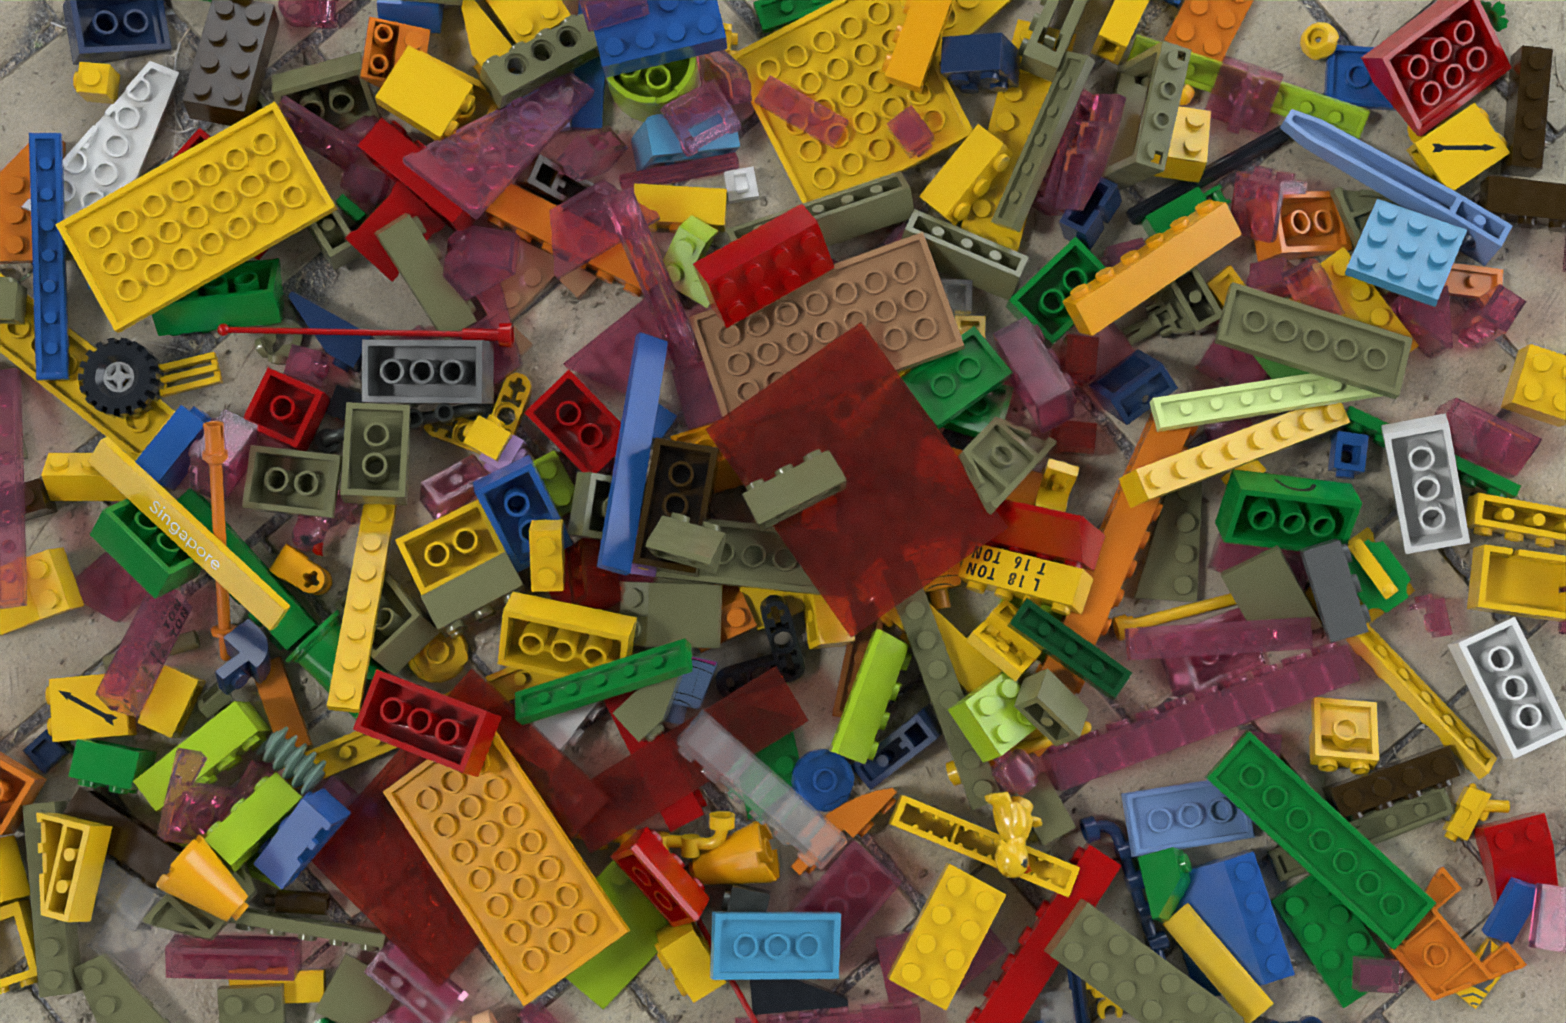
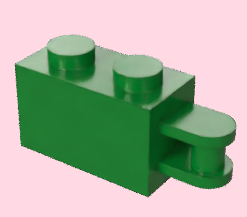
(1160, 219)

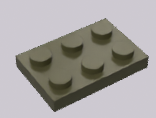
(252, 1003)

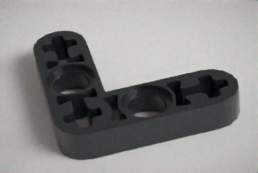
(768, 661)

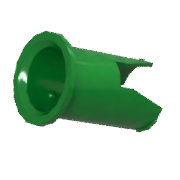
(319, 651)

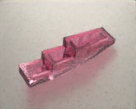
(1094, 144)

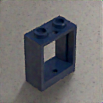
(1144, 378)

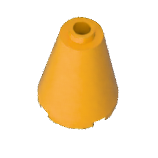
(741, 859)
(204, 882)

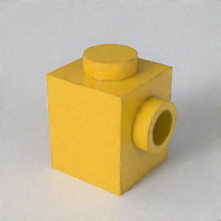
(97, 82)
(487, 436)

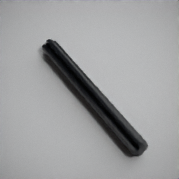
(1211, 173)

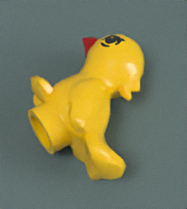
(1014, 825)

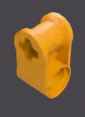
(297, 570)

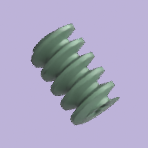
(293, 760)

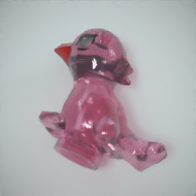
(310, 531)

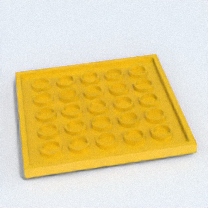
(838, 62)

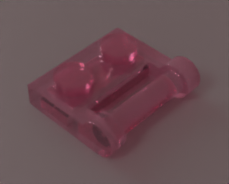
(696, 108)

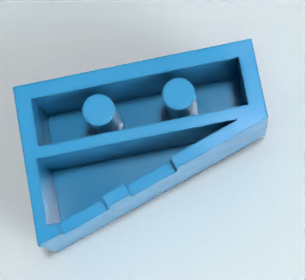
(658, 144)

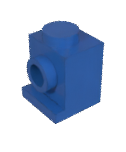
(1355, 446)

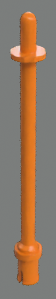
(215, 456)

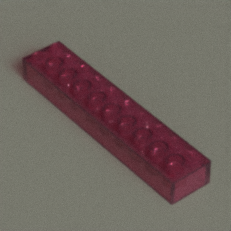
(1205, 715)

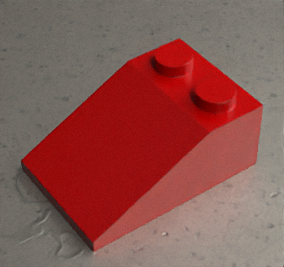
(577, 423)
(1516, 849)

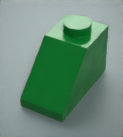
(1165, 880)

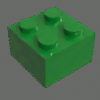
(110, 764)

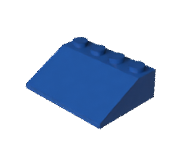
(1238, 910)

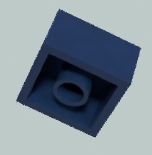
(980, 62)

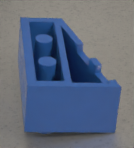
(301, 837)

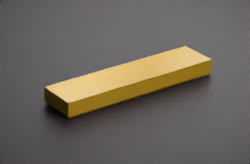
(1218, 964)

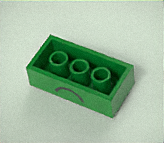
(1285, 510)

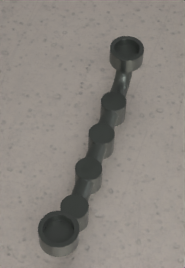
(330, 440)

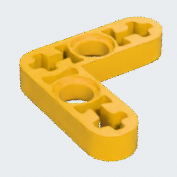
(506, 391)

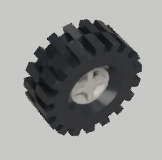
(110, 368)

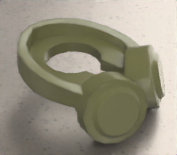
(264, 344)

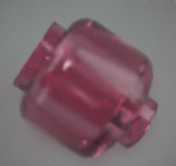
(1015, 772)

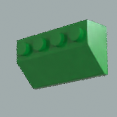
(238, 298)

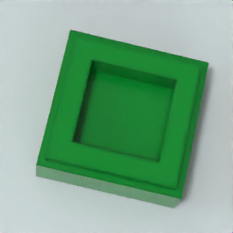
(351, 209)

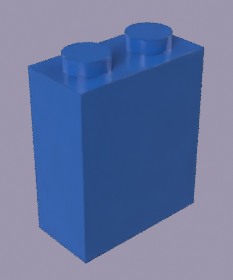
(167, 454)

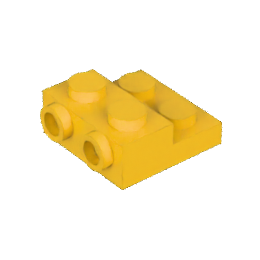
(1344, 735)

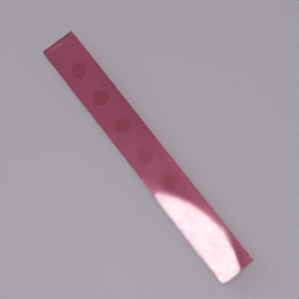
(12, 498)

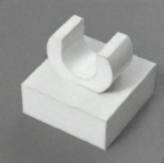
(741, 185)

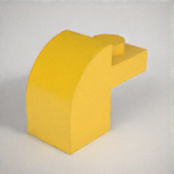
(1056, 485)

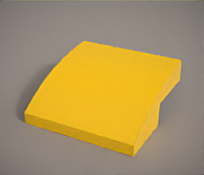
(1002, 644)

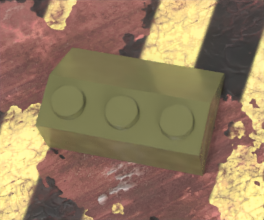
(329, 90)
(794, 489)

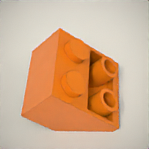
(386, 44)

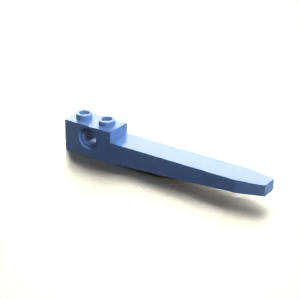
(1400, 183)

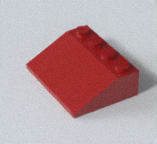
(1437, 62)

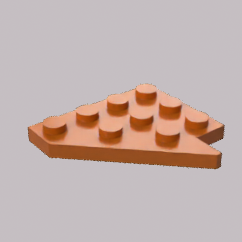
(14, 220)

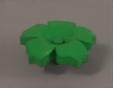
(1494, 14)

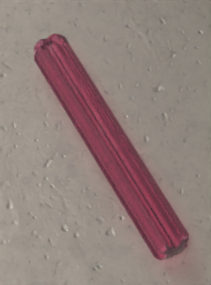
(681, 171)

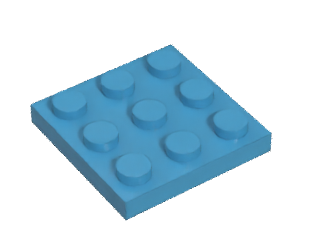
(1405, 252)

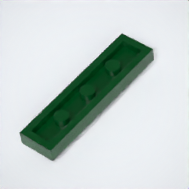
(1069, 649)

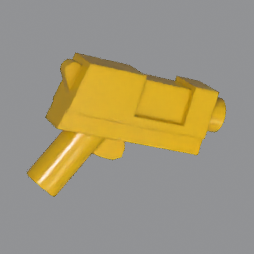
(1470, 808)

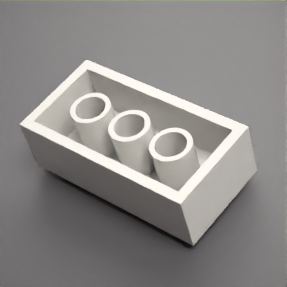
(1425, 483)
(1509, 688)

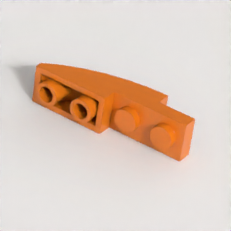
(855, 817)

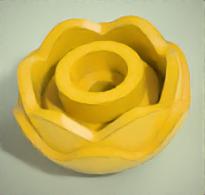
(1322, 49)

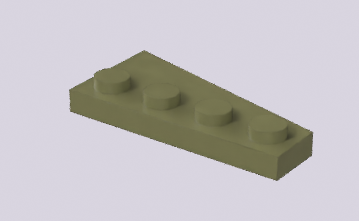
(1173, 552)

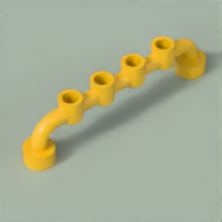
(692, 843)

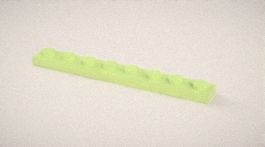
(1251, 400)

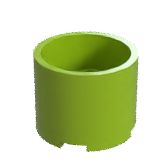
(649, 89)

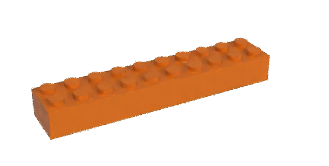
(1125, 536)

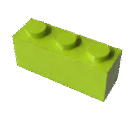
(252, 821)

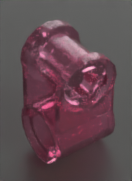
(312, 13)

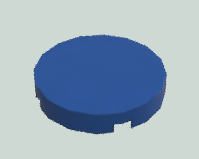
(823, 779)

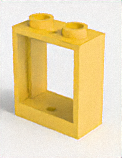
(23, 916)

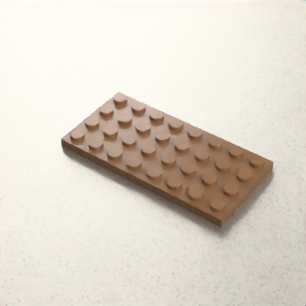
(886, 289)

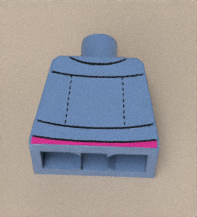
(692, 689)

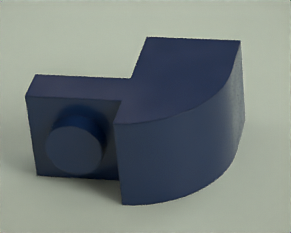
(249, 657)

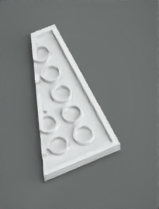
(119, 142)

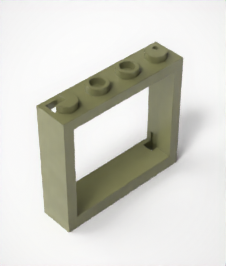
(1167, 68)

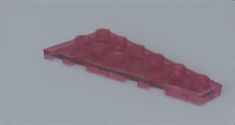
(495, 149)

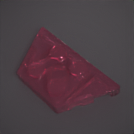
(584, 228)
(610, 353)

